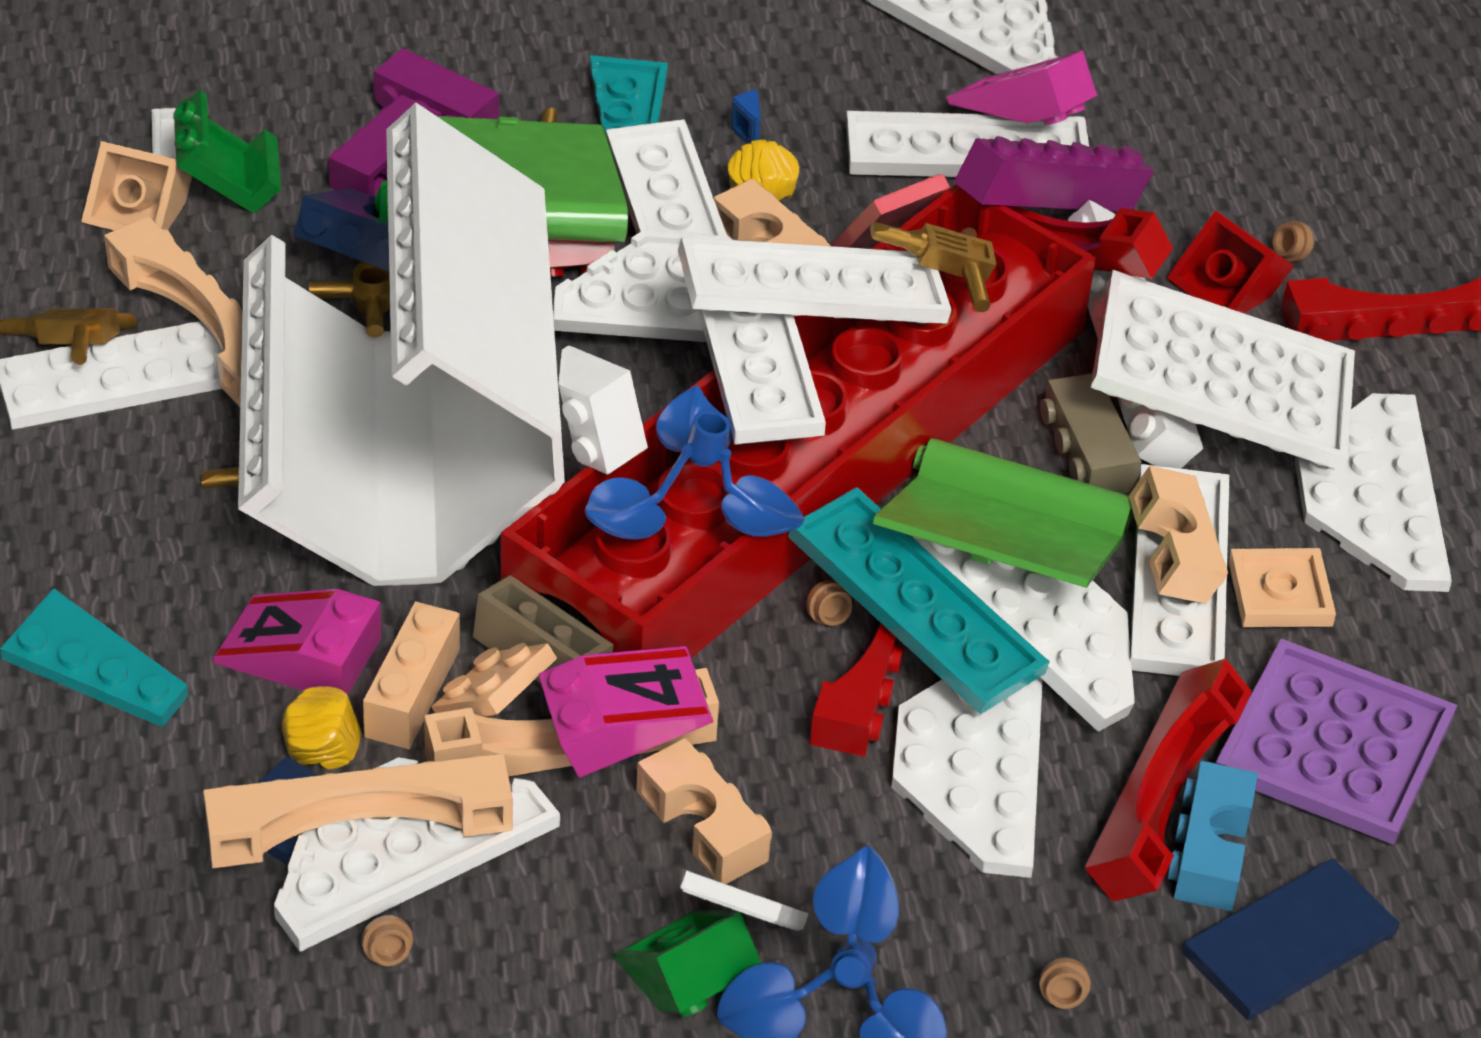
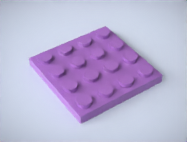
(1338, 740)

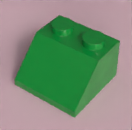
(690, 959)

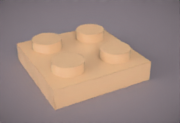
(1282, 587)
(496, 679)

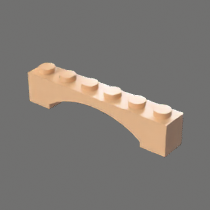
(151, 260)
(527, 744)
(455, 792)

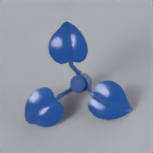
(703, 435)
(850, 900)

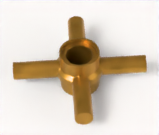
(369, 290)

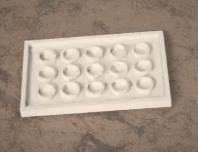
(1225, 370)

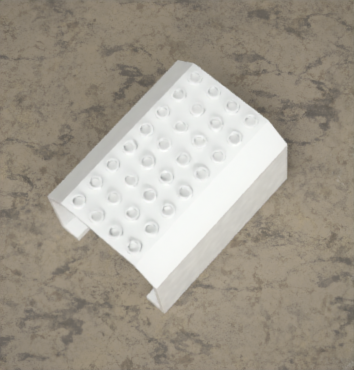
(437, 432)

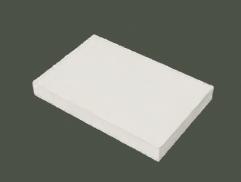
(743, 901)

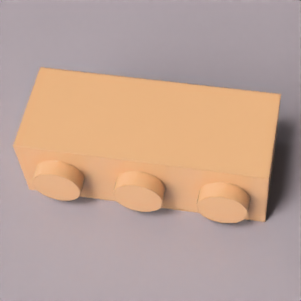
(411, 675)

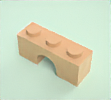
(757, 216)
(1189, 557)
(685, 782)

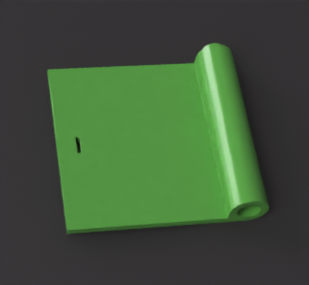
(570, 164)
(1009, 513)

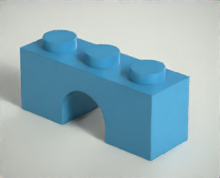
(1209, 865)

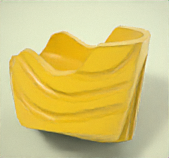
(766, 164)
(321, 728)

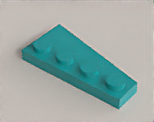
(628, 90)
(87, 656)

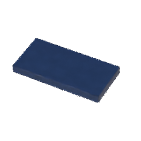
(1290, 938)

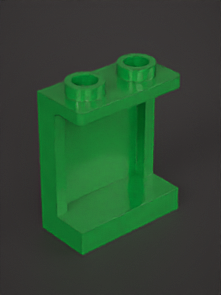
(222, 160)

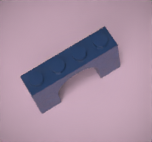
(346, 224)

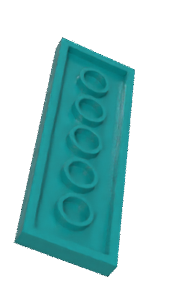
(920, 602)

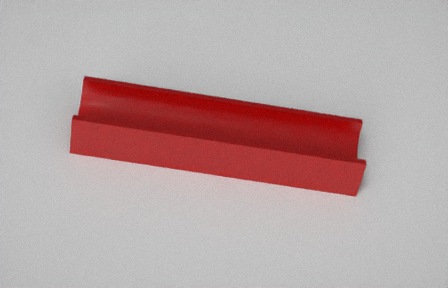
(881, 397)

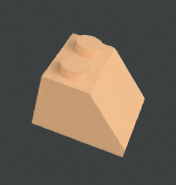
(132, 186)

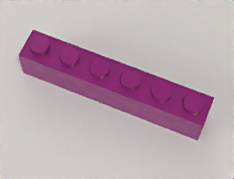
(1052, 174)

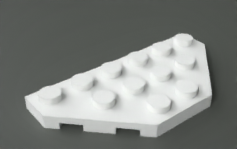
(989, 32)
(633, 292)
(1382, 497)
(1069, 624)
(974, 772)
(372, 864)

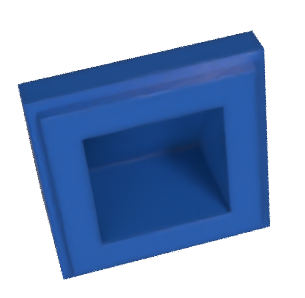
(746, 116)

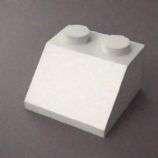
(600, 410)

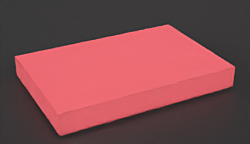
(892, 211)

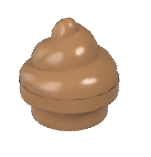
(1293, 241)
(829, 603)
(387, 940)
(1064, 983)

